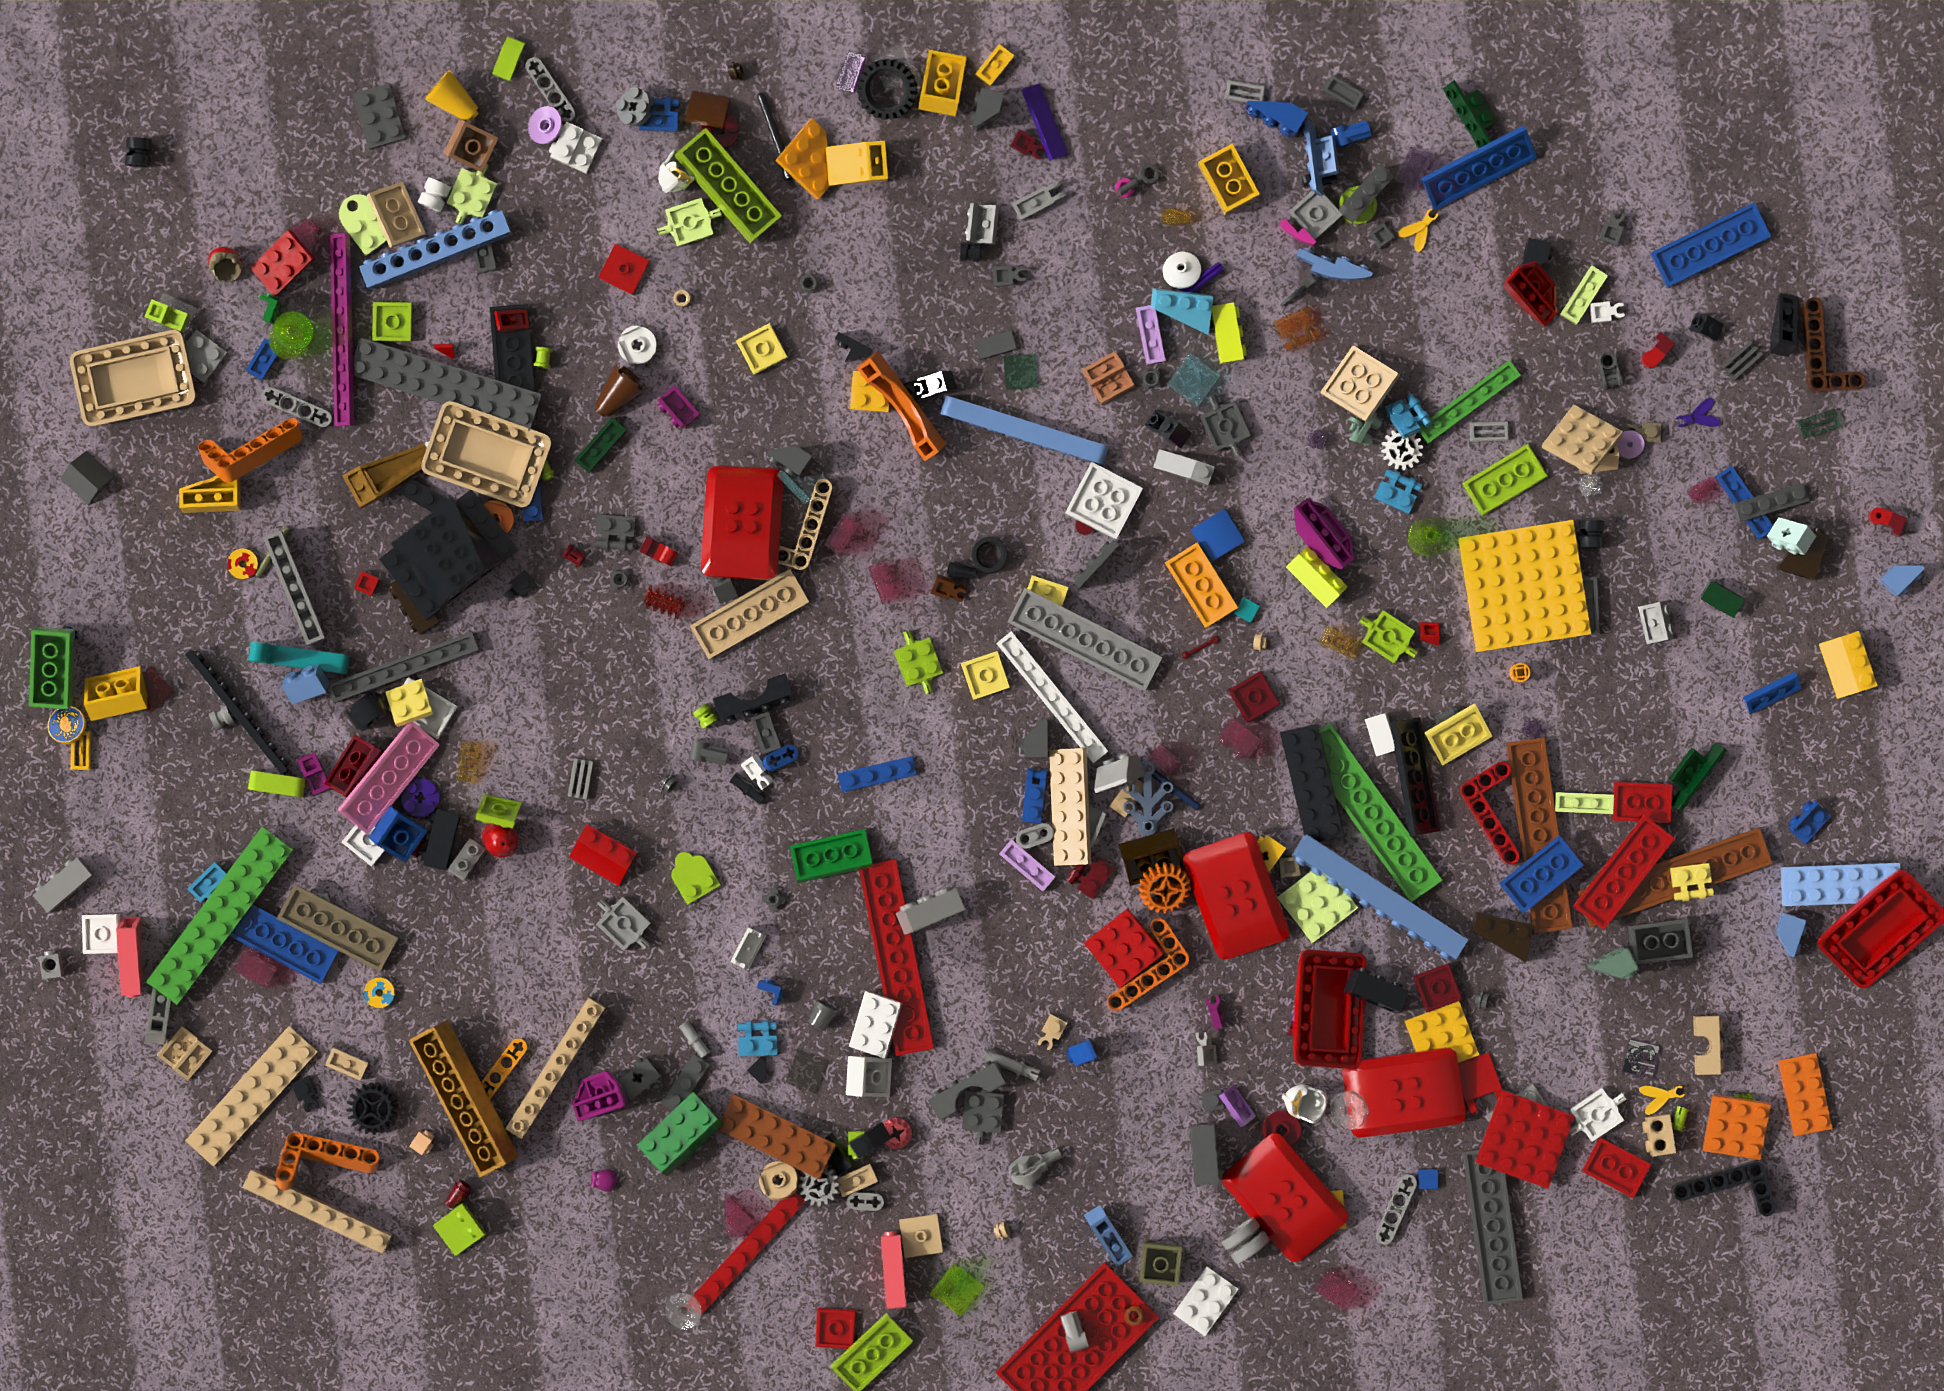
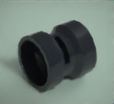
(970, 252)

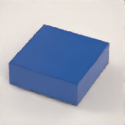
(1427, 1178)

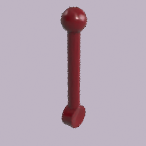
(1185, 655)

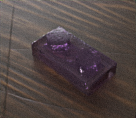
(850, 72)

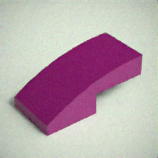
(313, 773)

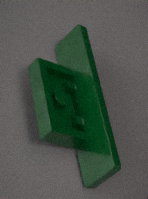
(1472, 112)
(1692, 773)

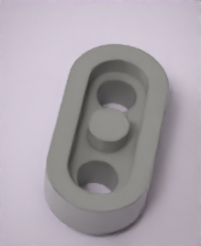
(1034, 835)

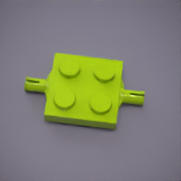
(1388, 636)
(918, 662)

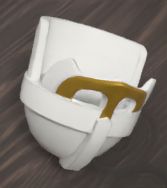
(673, 175)
(1305, 1102)

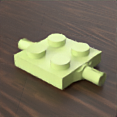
(471, 194)
(689, 222)

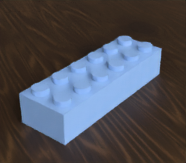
(1832, 883)

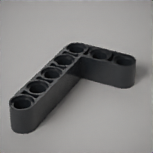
(1727, 1182)

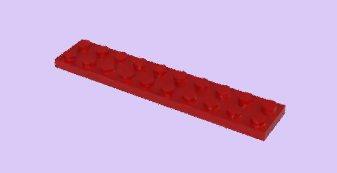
(896, 956)

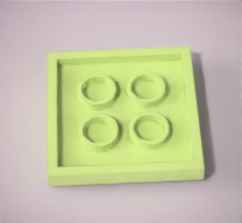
(1316, 905)

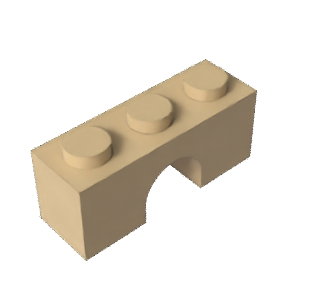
(1709, 1062)

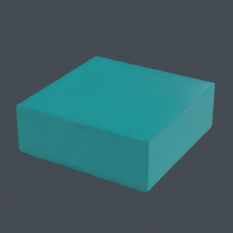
(1246, 609)

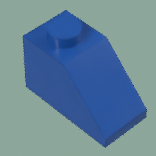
(1081, 1052)

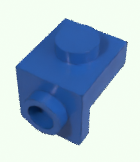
(768, 985)

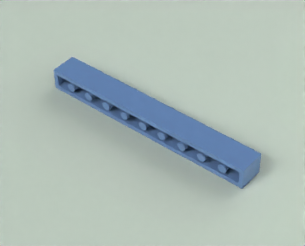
(1379, 897)

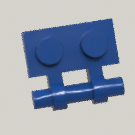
(662, 120)

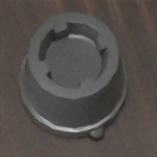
(822, 1014)

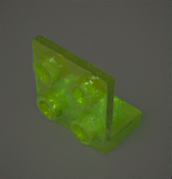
(956, 1289)

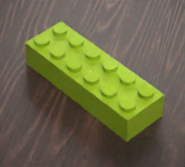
(727, 185)

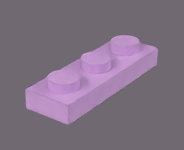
(1150, 335)
(1027, 865)

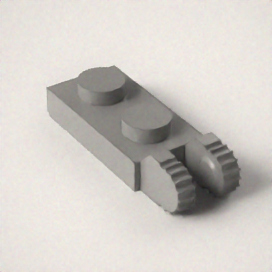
(1037, 201)

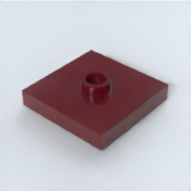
(1254, 697)
(1437, 987)

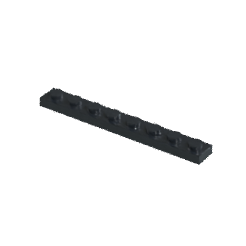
(233, 704)

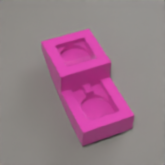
(1301, 236)

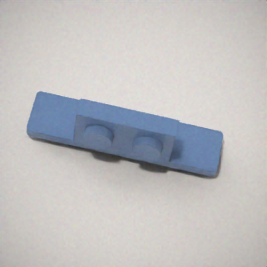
(1321, 155)

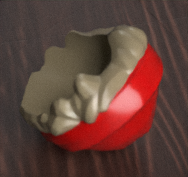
(225, 264)

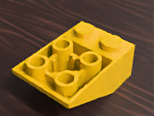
(857, 163)

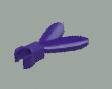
(1698, 416)

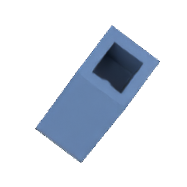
(1899, 578)
(1789, 933)

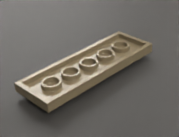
(337, 927)

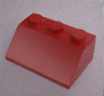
(603, 854)

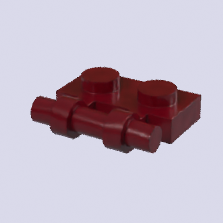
(1095, 877)

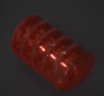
(663, 602)

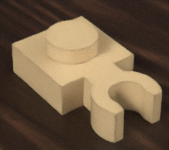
(1053, 1029)

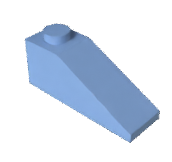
(1108, 1235)

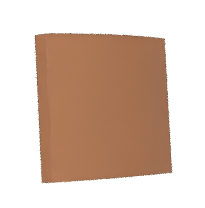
(1108, 378)

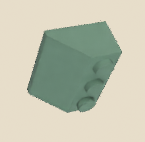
(1616, 963)

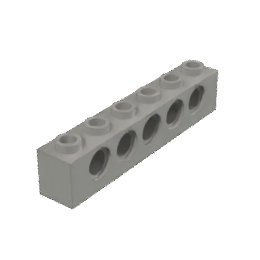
(294, 587)

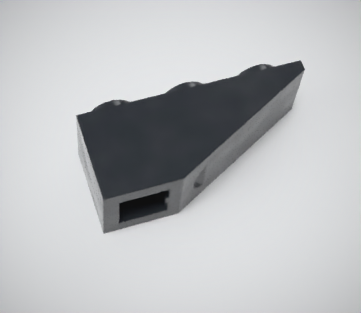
(931, 385)

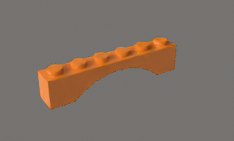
(922, 432)

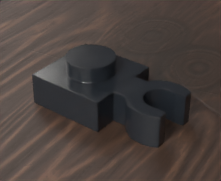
(304, 1091)

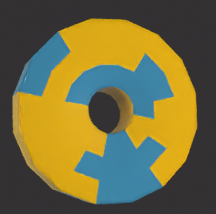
(379, 1001)

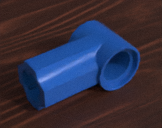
(1347, 134)

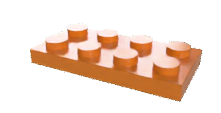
(1805, 1094)

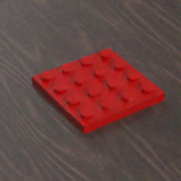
(1524, 1139)

